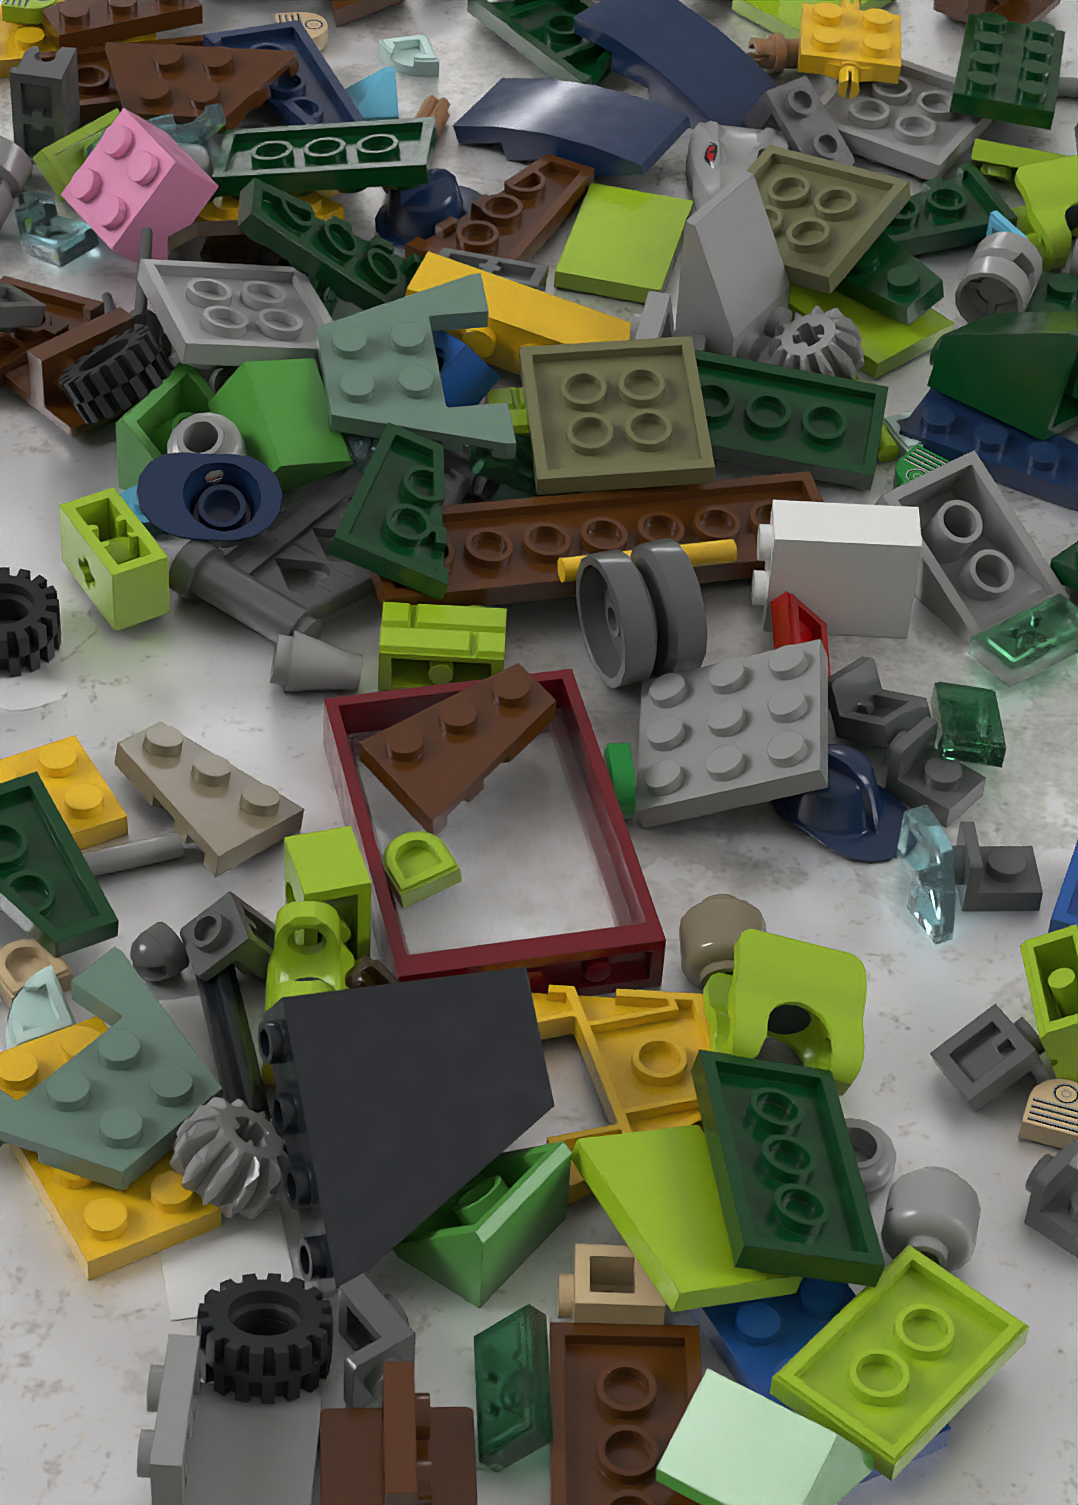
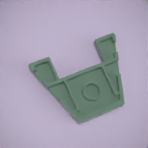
(386, 370)
(122, 1095)

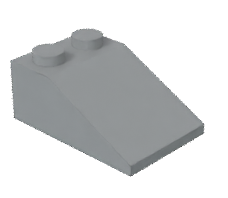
(732, 273)
(975, 551)

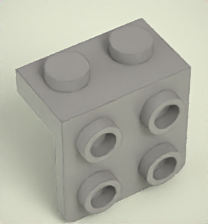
(223, 1448)

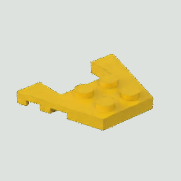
(636, 1056)

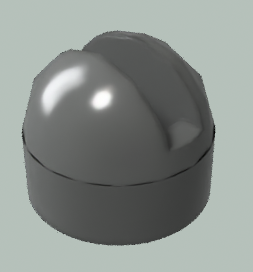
(158, 953)

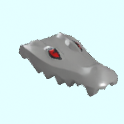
(721, 153)

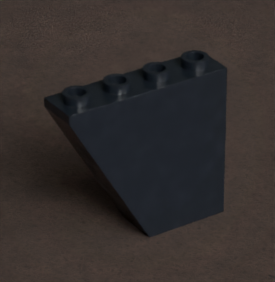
(396, 1104)

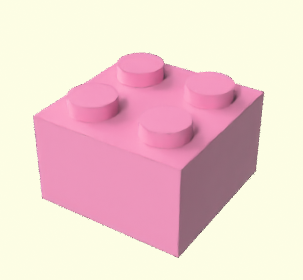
(137, 182)

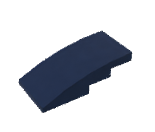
(677, 57)
(574, 122)

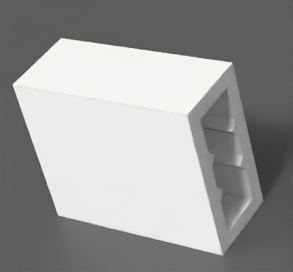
(843, 563)

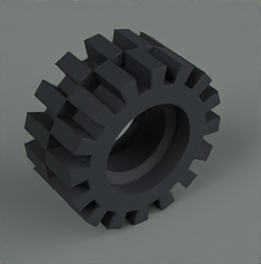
(116, 374)
(36, 624)

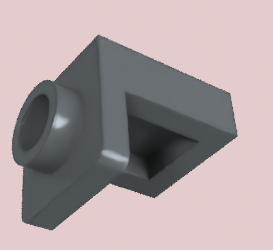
(867, 711)
(376, 1332)

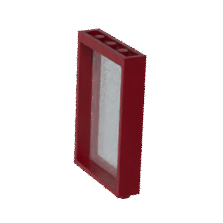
(537, 853)

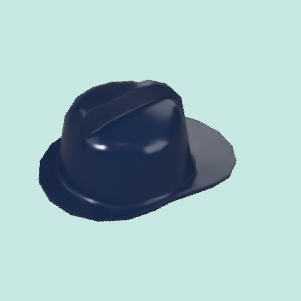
(420, 209)
(186, 506)
(852, 813)

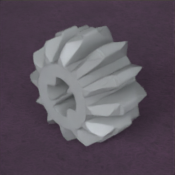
(819, 344)
(231, 1158)

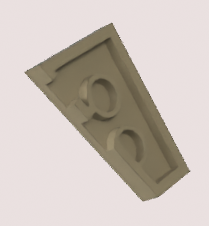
(207, 796)

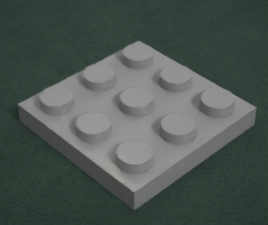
(905, 122)
(233, 311)
(733, 734)

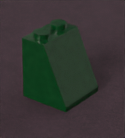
(1013, 369)

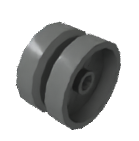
(641, 612)

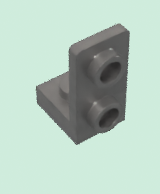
(802, 119)

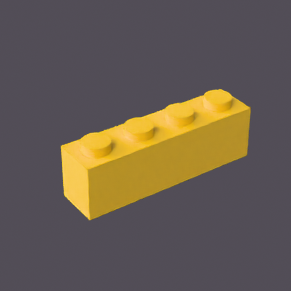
(518, 315)

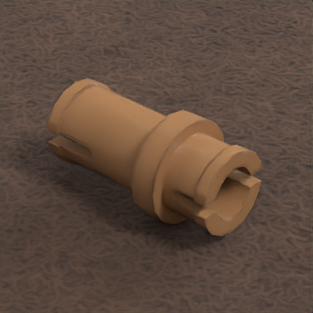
(775, 53)

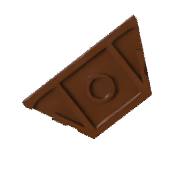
(185, 79)

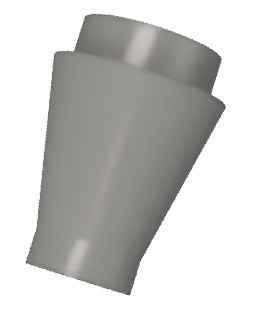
(312, 665)

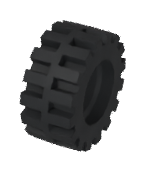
(265, 1338)

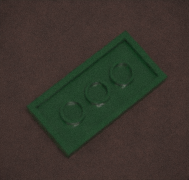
(1008, 70)
(328, 156)
(791, 419)
(786, 1170)

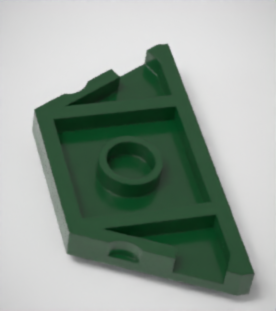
(546, 36)

